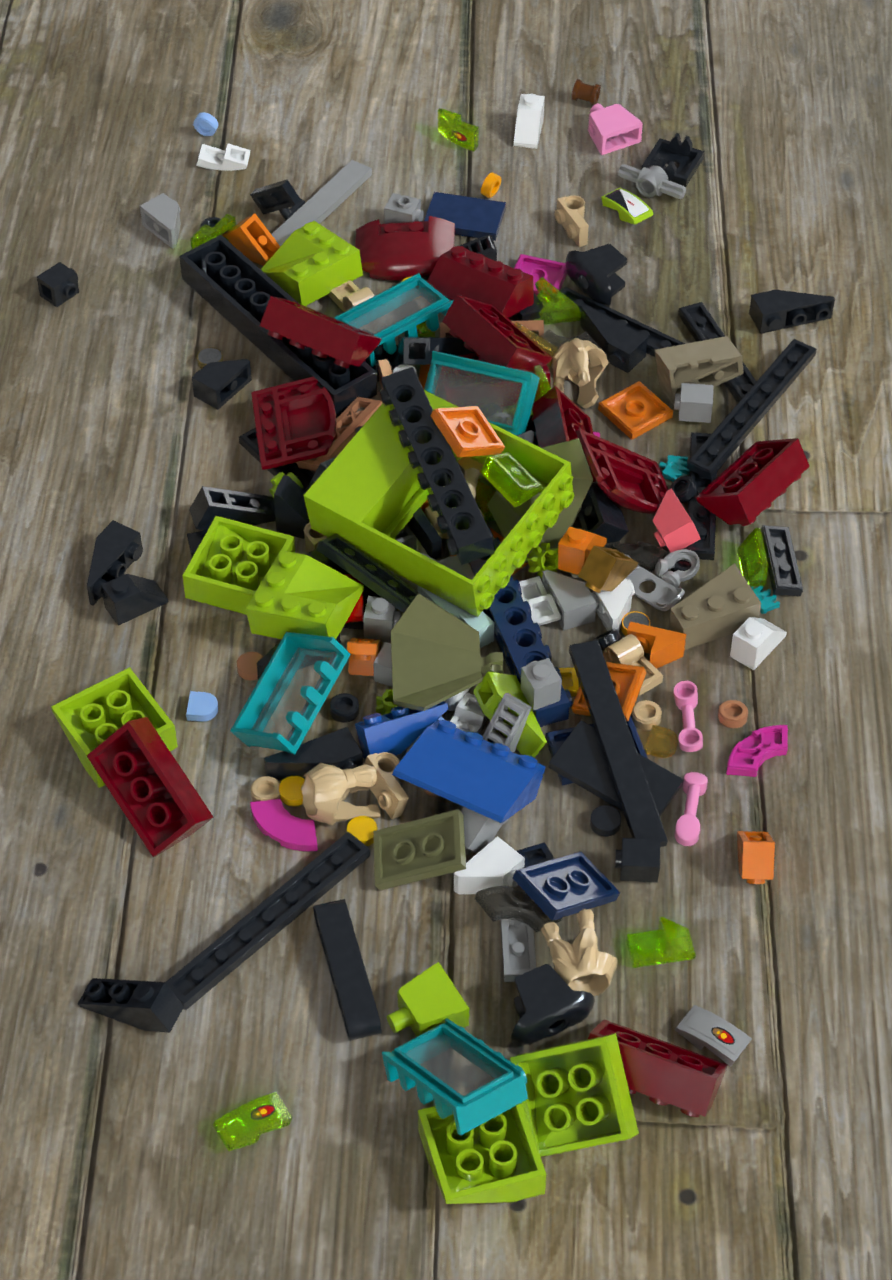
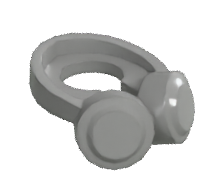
(669, 562)

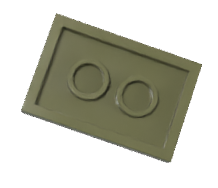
(419, 850)

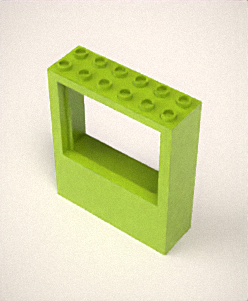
(375, 492)

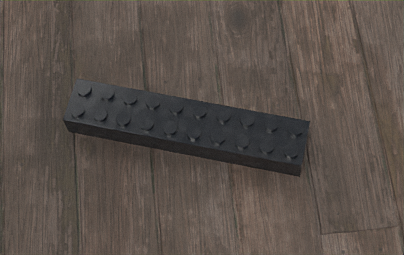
(241, 296)

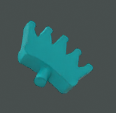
(674, 467)
(766, 602)

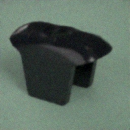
(595, 272)
(547, 1005)

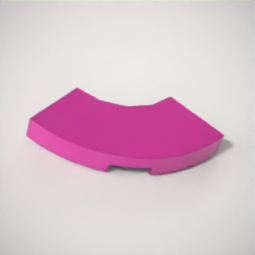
(756, 748)
(283, 827)

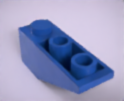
(396, 729)

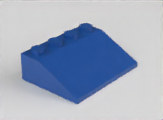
(471, 771)

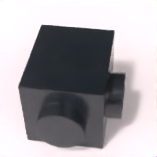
(58, 284)
(638, 860)

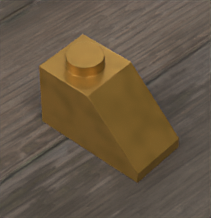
(606, 569)

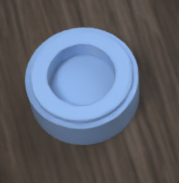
(205, 124)

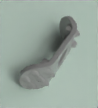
(664, 594)

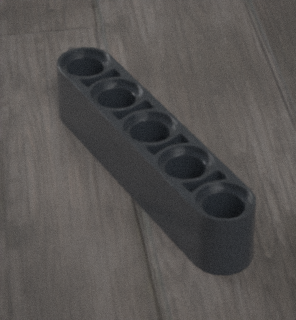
(347, 970)

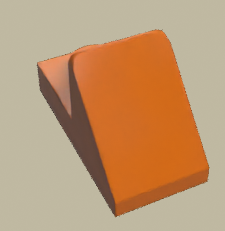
(660, 643)
(363, 655)

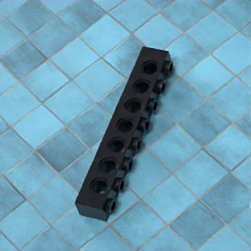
(436, 467)

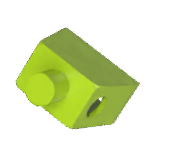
(428, 1002)

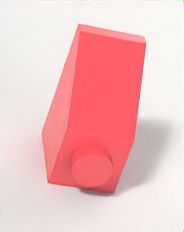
(674, 524)

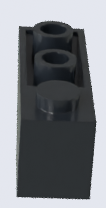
(787, 309)
(419, 349)
(112, 555)
(136, 1003)

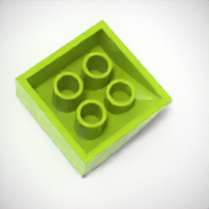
(313, 263)
(232, 563)
(302, 598)
(103, 709)
(577, 1095)
(485, 1164)

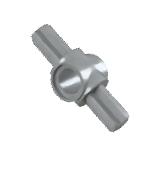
(652, 181)

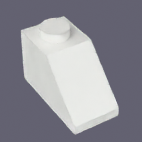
(529, 120)
(615, 604)
(755, 641)
(489, 868)

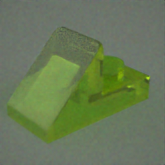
(557, 306)
(660, 946)

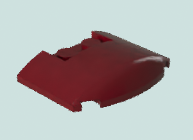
(404, 248)
(293, 422)
(623, 474)

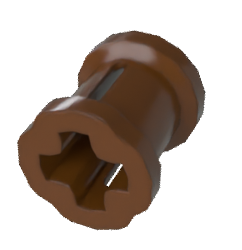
(586, 92)

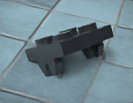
(675, 151)

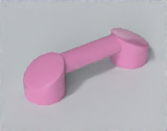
(686, 700)
(688, 825)

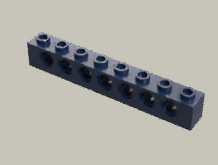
(521, 639)

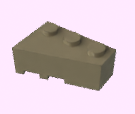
(697, 363)
(715, 608)

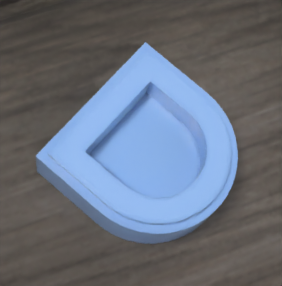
(201, 706)

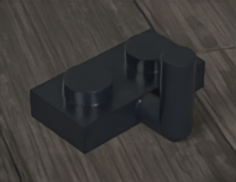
(278, 198)

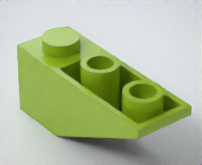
(489, 695)

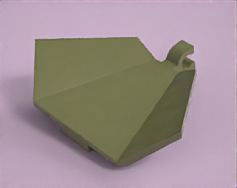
(507, 515)
(435, 656)

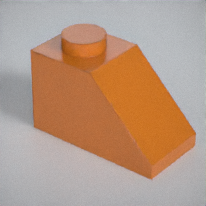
(253, 240)
(575, 549)
(755, 856)

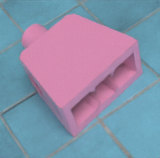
(613, 128)

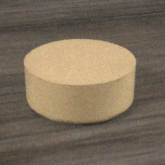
(646, 714)
(265, 789)

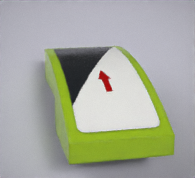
(629, 206)

